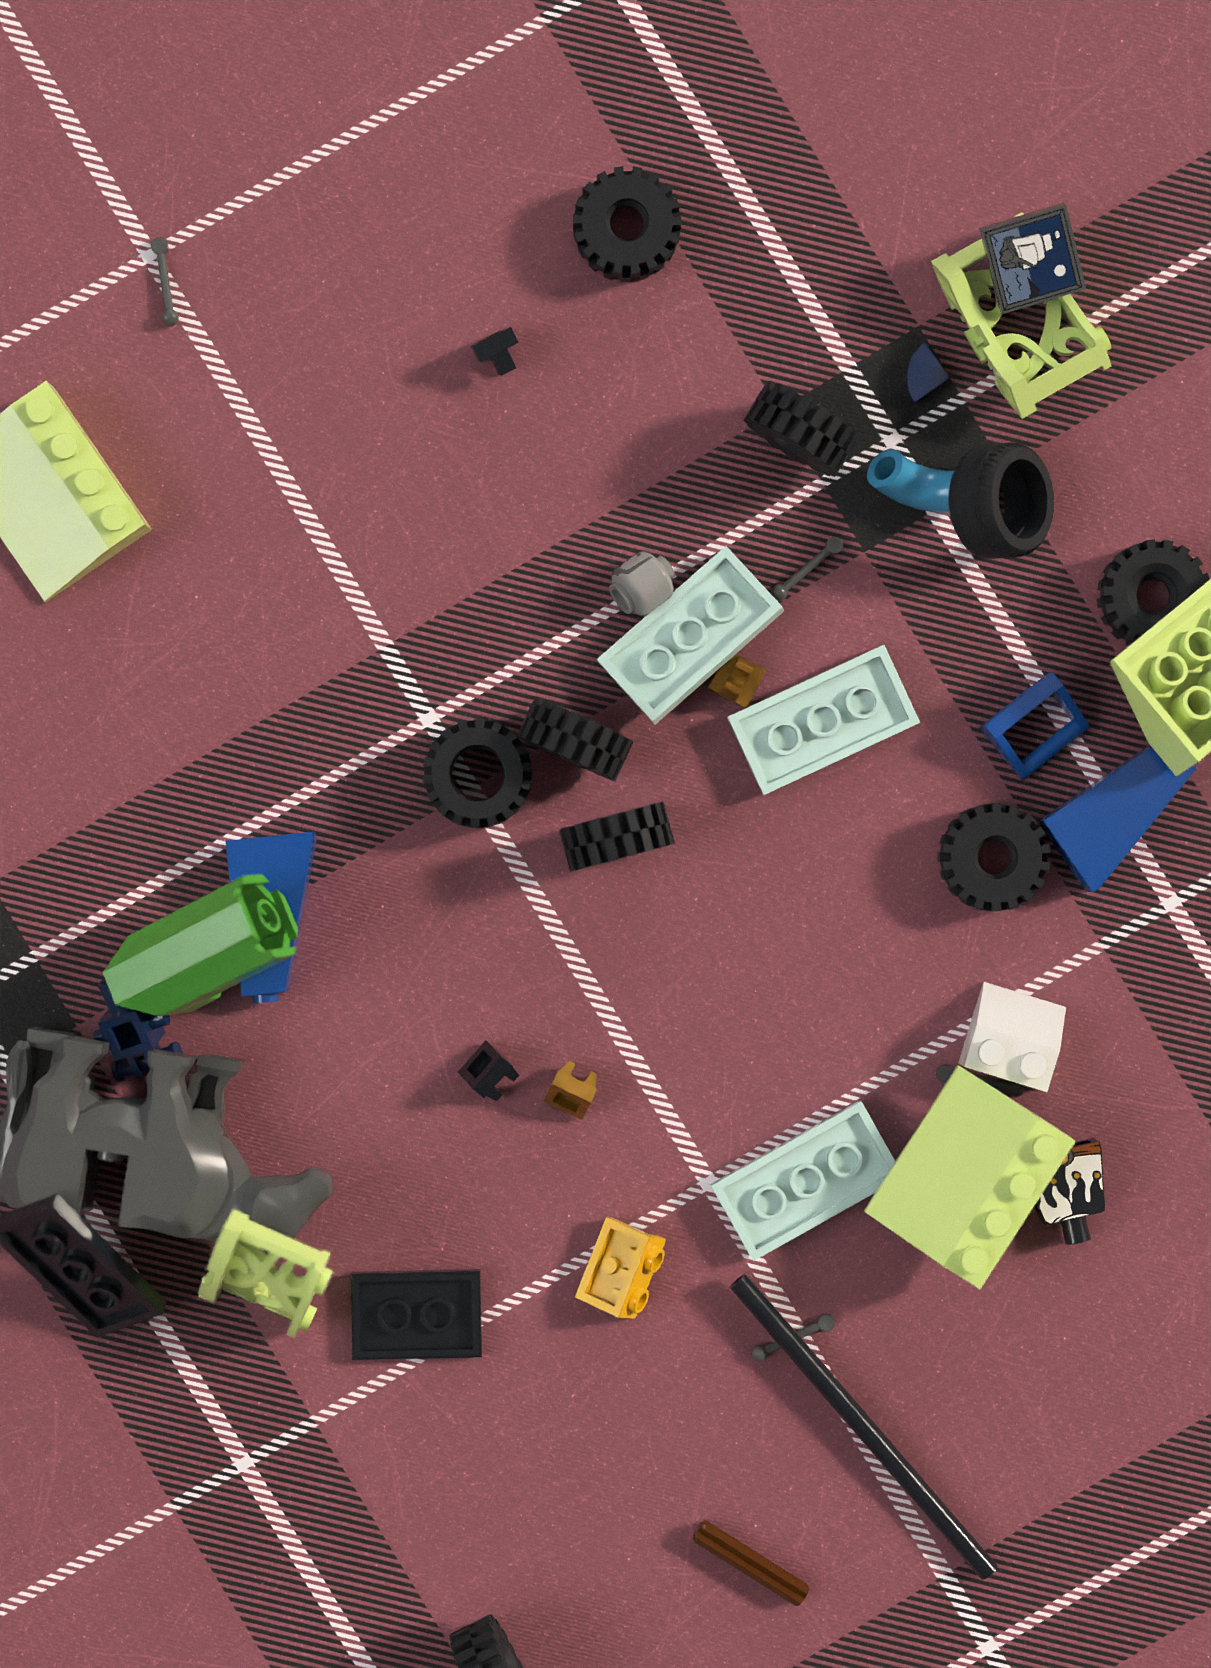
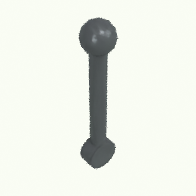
(160, 248)
(832, 546)
(1015, 1089)
(824, 1322)

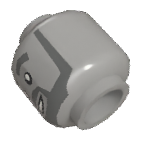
(642, 583)

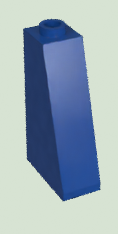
(1111, 815)
(287, 866)

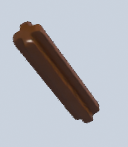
(750, 1563)

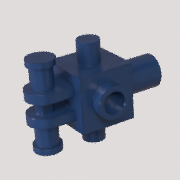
(130, 1036)

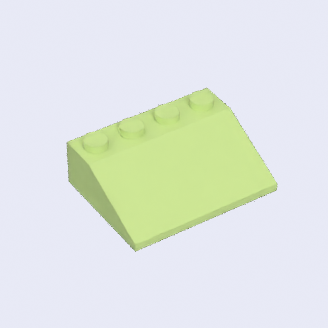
(58, 495)
(1170, 682)
(969, 1176)

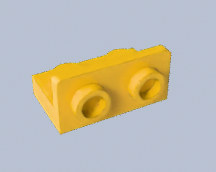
(621, 1269)

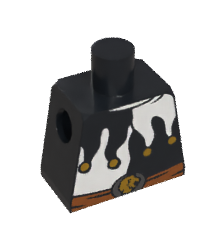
(1074, 1192)

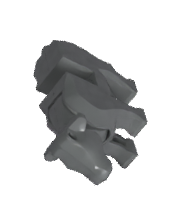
(180, 1161)

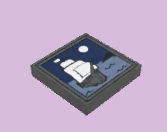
(1032, 258)

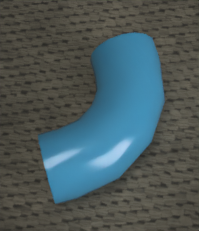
(910, 482)

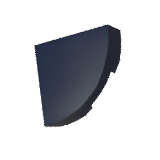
(923, 374)

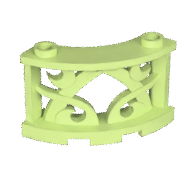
(1015, 376)
(248, 1273)

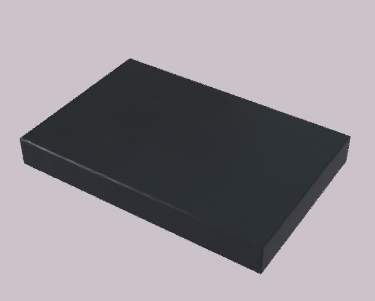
(416, 1314)

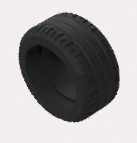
(975, 500)

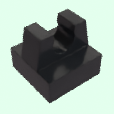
(496, 348)
(486, 1069)

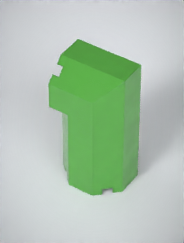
(203, 949)

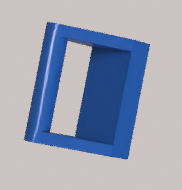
(1022, 705)

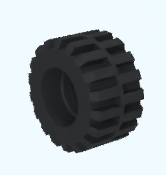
(440, 764)

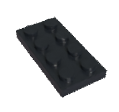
(78, 1266)

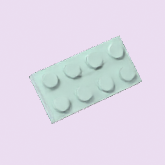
(690, 635)
(823, 720)
(805, 1180)

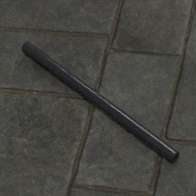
(863, 1426)

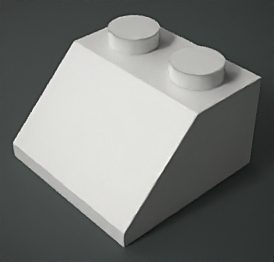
(1014, 1037)

